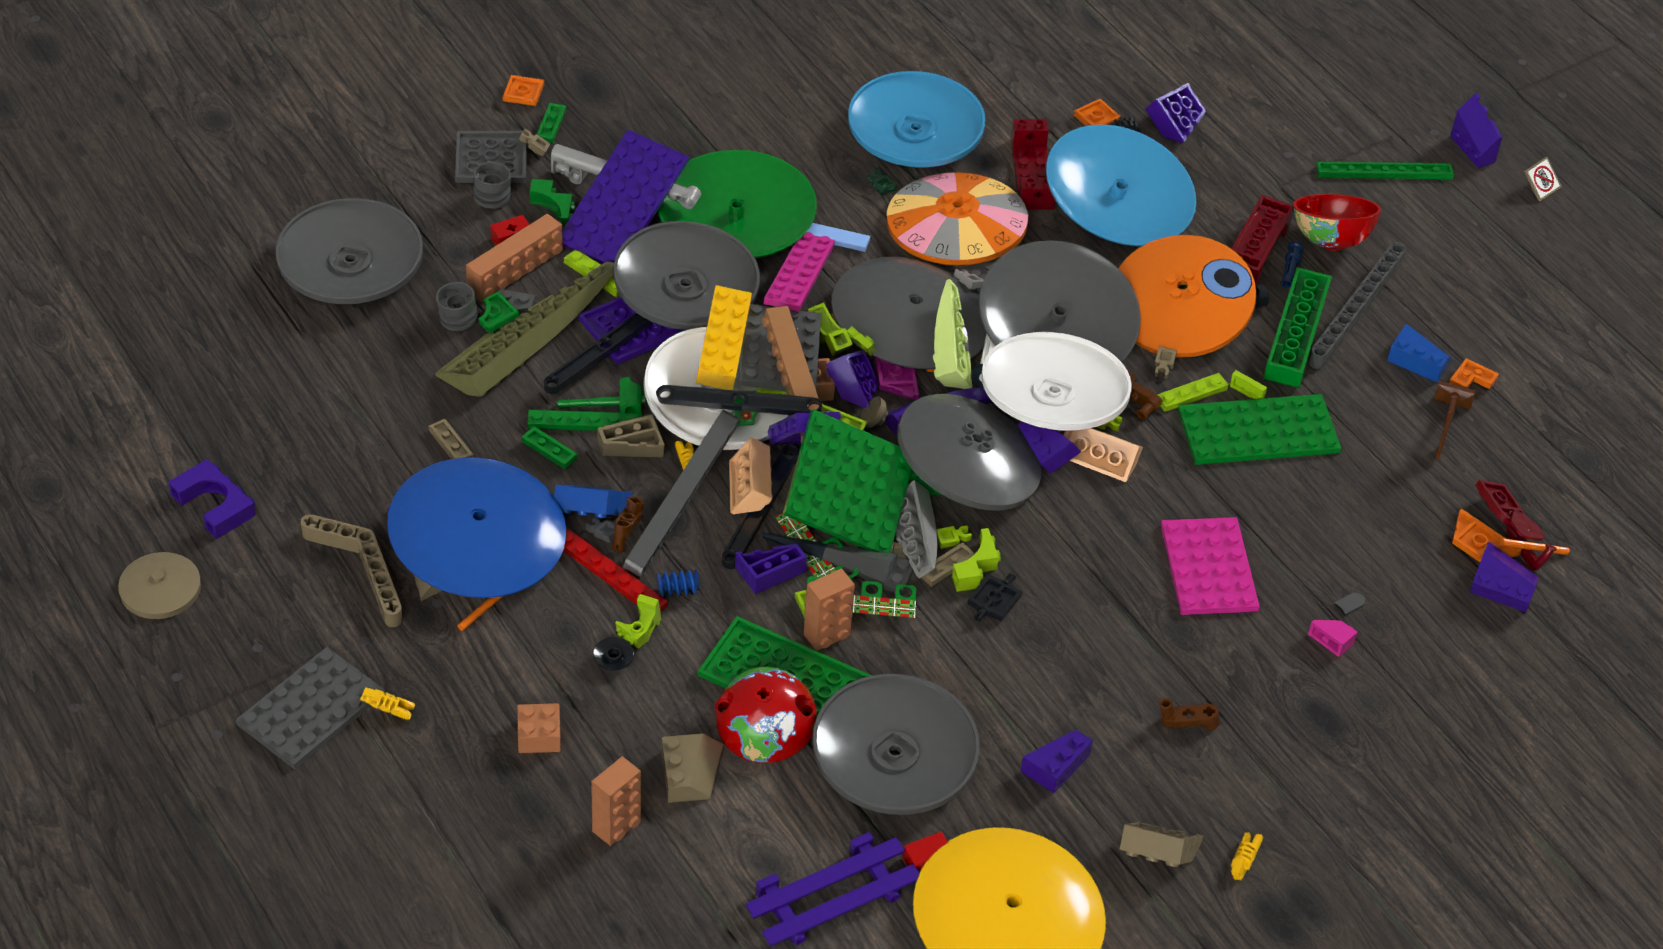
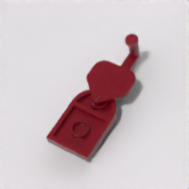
(1518, 526)

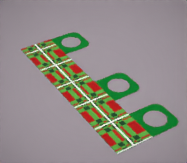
(816, 565)
(877, 605)

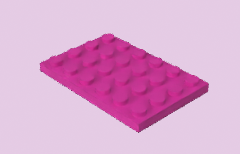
(1209, 566)

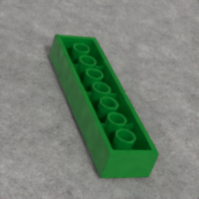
(1297, 327)

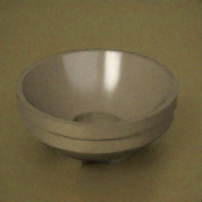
(875, 413)

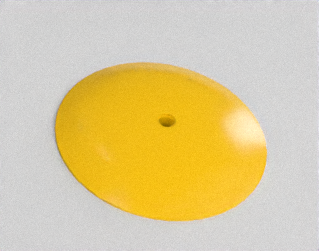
(974, 878)

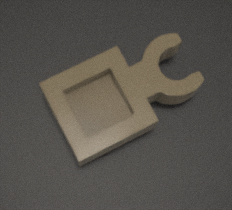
(536, 143)
(1164, 361)

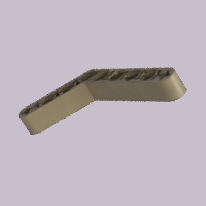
(363, 542)

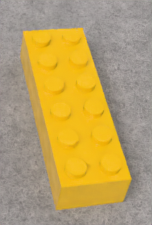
(723, 338)

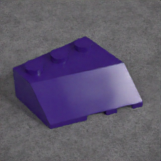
(1176, 113)
(1476, 133)
(854, 378)
(1504, 579)

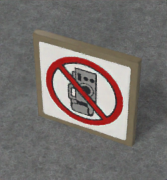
(1542, 179)

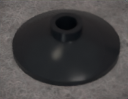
(613, 647)

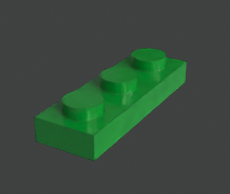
(551, 122)
(549, 447)

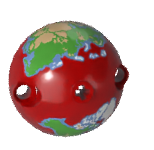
(1335, 219)
(767, 727)

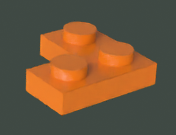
(1473, 372)

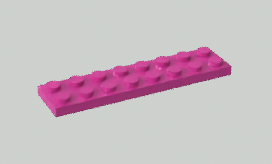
(799, 272)

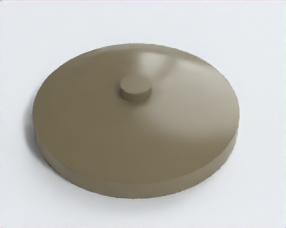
(159, 585)

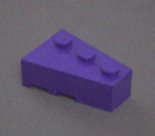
(1049, 446)
(770, 567)

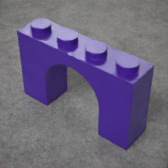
(792, 428)
(208, 479)

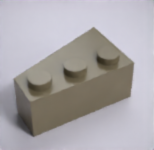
(631, 438)

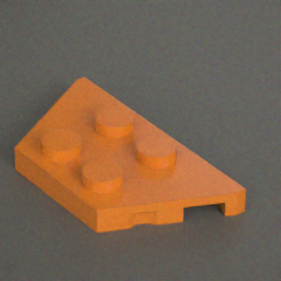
(1474, 536)

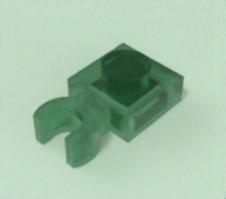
(881, 183)

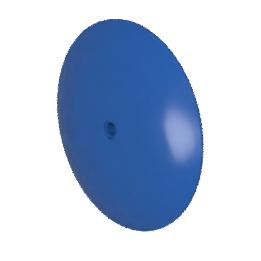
(476, 527)

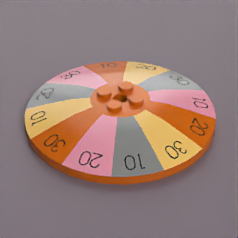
(957, 218)

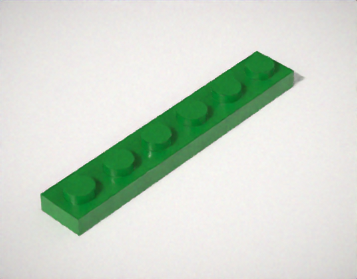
(576, 419)

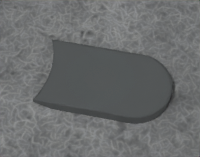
(1351, 602)

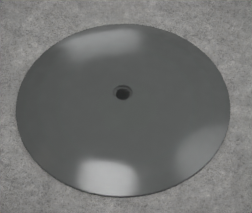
(1059, 277)
(898, 308)

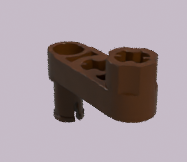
(1144, 397)
(627, 522)
(1177, 716)

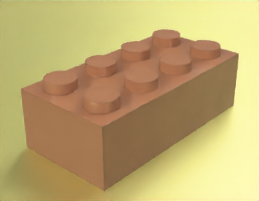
(829, 609)
(616, 801)

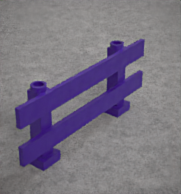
(863, 857)

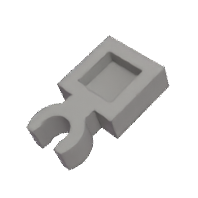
(970, 280)

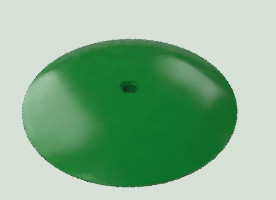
(748, 196)

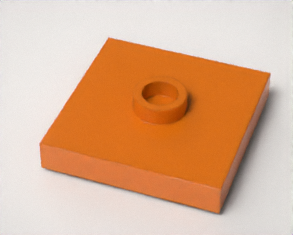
(523, 90)
(1096, 114)

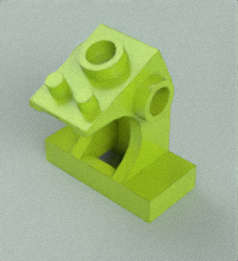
(649, 617)

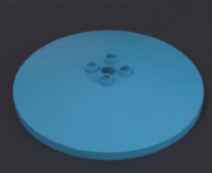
(894, 104)

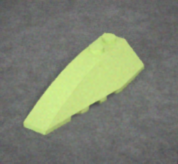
(950, 357)

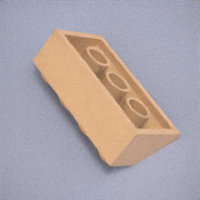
(1104, 452)
(750, 477)

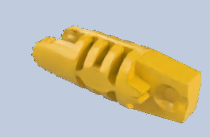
(684, 453)
(388, 703)
(1245, 855)

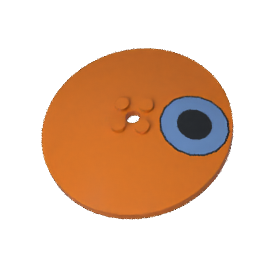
(1203, 315)

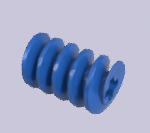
(678, 583)

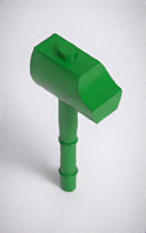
(629, 399)

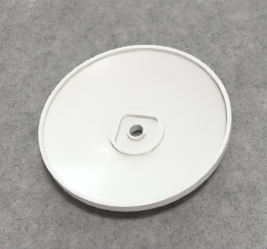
(677, 364)
(1032, 366)

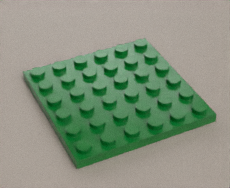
(848, 483)

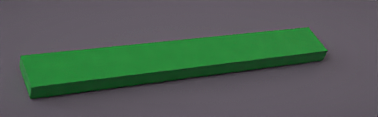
(1384, 170)

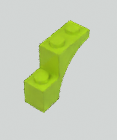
(835, 336)
(969, 573)

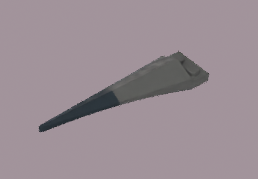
(872, 565)

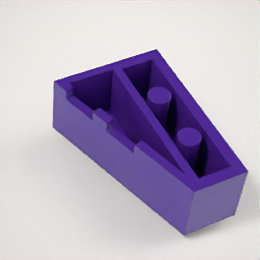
(1057, 760)

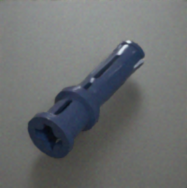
(1293, 259)

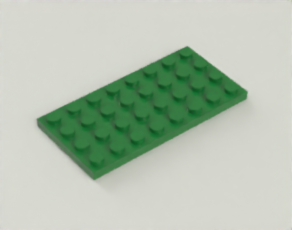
(1258, 429)
(752, 646)

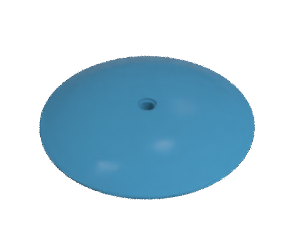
(1120, 184)

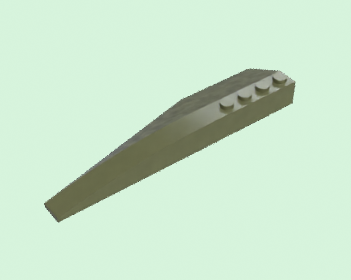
(505, 350)

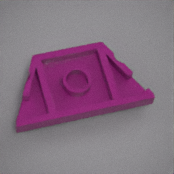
(897, 379)

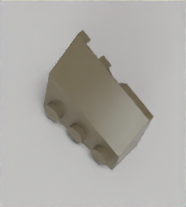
(690, 766)
(1159, 844)

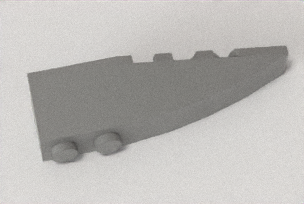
(918, 529)

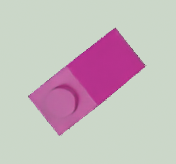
(1333, 635)

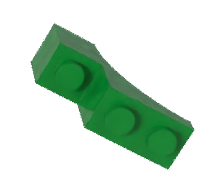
(545, 195)

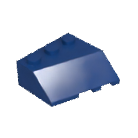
(1418, 354)
(591, 500)

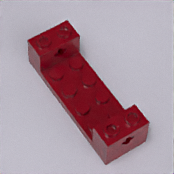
(1030, 159)
(1261, 231)

